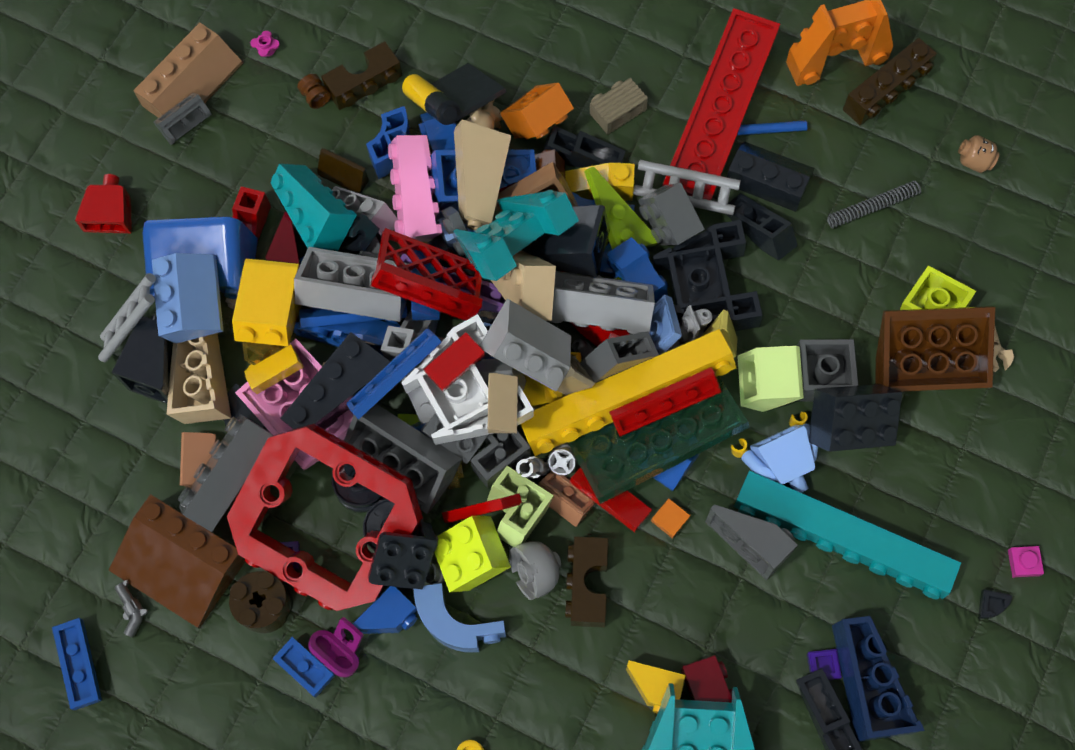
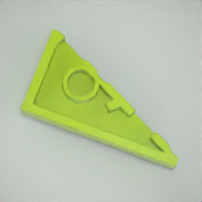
(621, 218)

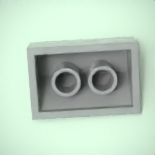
(529, 345)

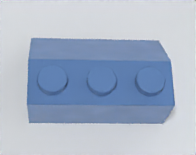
(187, 296)

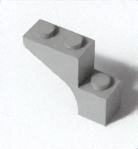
(400, 337)

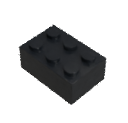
(855, 417)

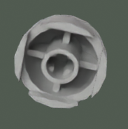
(536, 567)

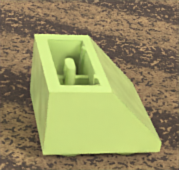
(770, 377)

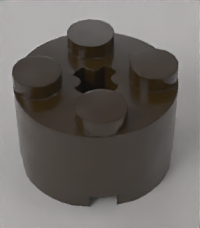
(246, 595)

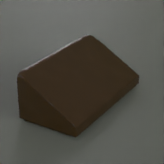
(342, 171)

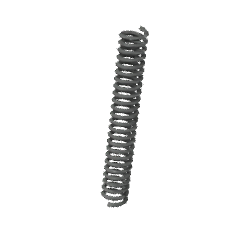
(878, 198)

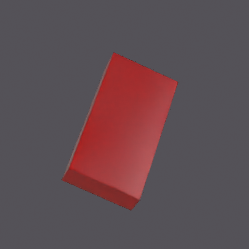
(454, 362)

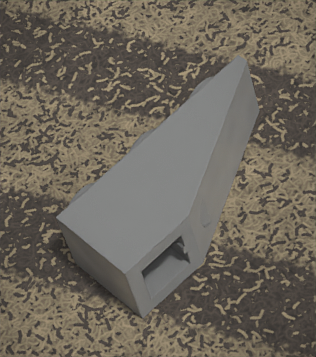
(374, 209)

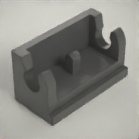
(182, 118)

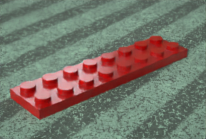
(724, 97)

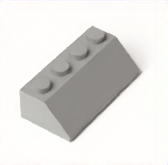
(343, 285)
(602, 302)

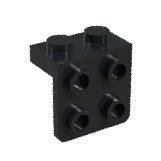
(403, 558)

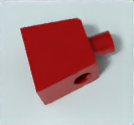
(105, 208)

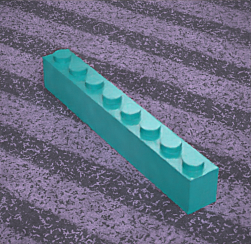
(848, 536)

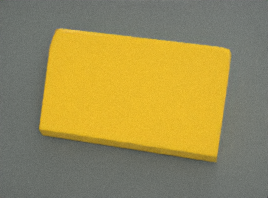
(273, 369)

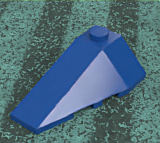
(443, 170)
(368, 331)

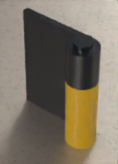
(453, 94)

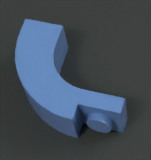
(448, 631)

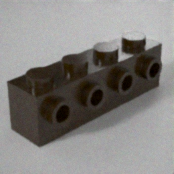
(889, 82)

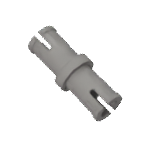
(533, 470)

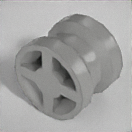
(559, 464)

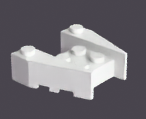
(464, 403)

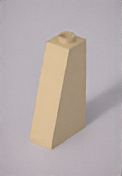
(479, 171)

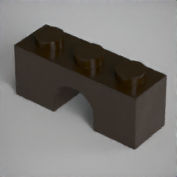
(349, 87)
(588, 556)

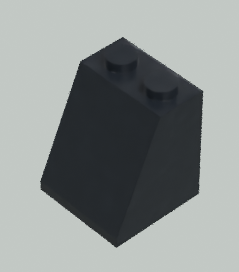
(580, 246)
(146, 361)

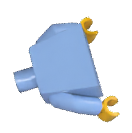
(783, 455)

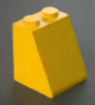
(266, 303)

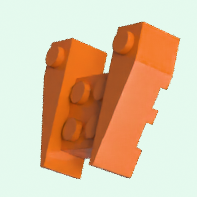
(855, 26)

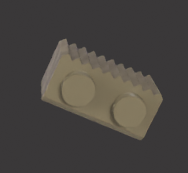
(618, 105)

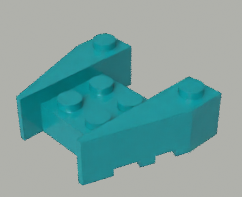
(518, 225)
(699, 725)

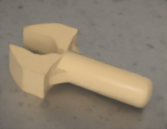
(1006, 355)

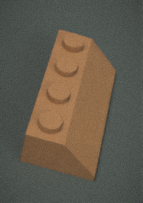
(195, 66)

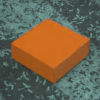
(670, 518)

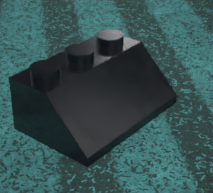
(770, 176)

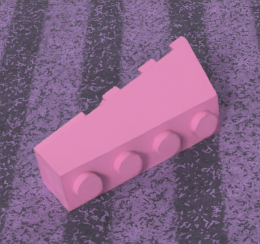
(413, 188)

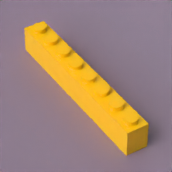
(590, 408)

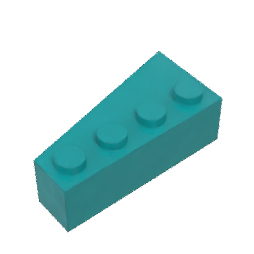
(312, 207)

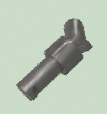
(132, 608)

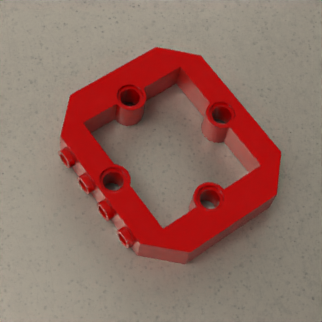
(278, 559)

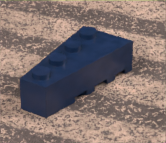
(871, 683)

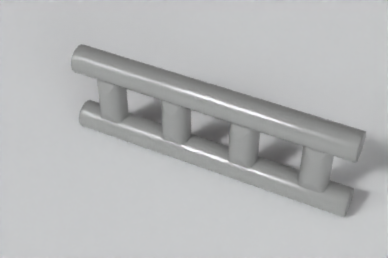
(700, 180)
(127, 317)

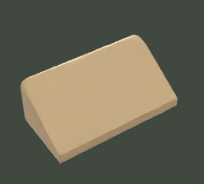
(502, 403)

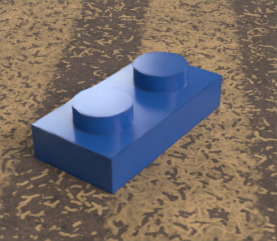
(303, 667)

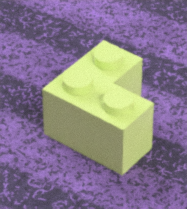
(523, 518)

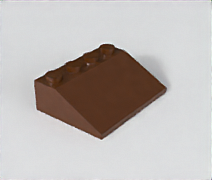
(936, 349)
(176, 561)

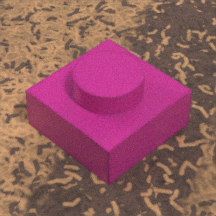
(1025, 561)

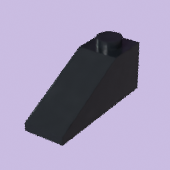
(763, 227)

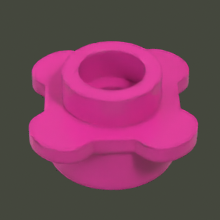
(265, 49)

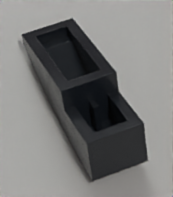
(582, 149)

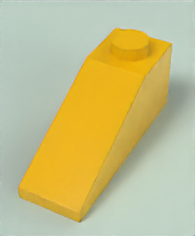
(618, 175)

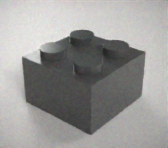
(670, 214)
(827, 365)

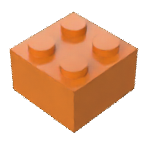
(537, 111)

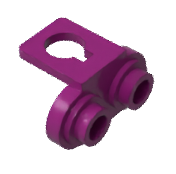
(335, 650)

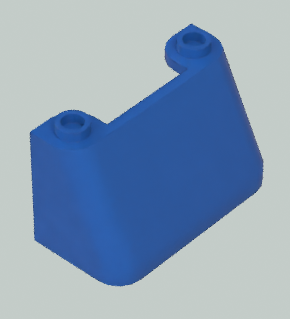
(217, 236)

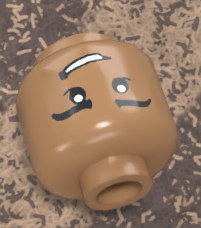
(978, 154)

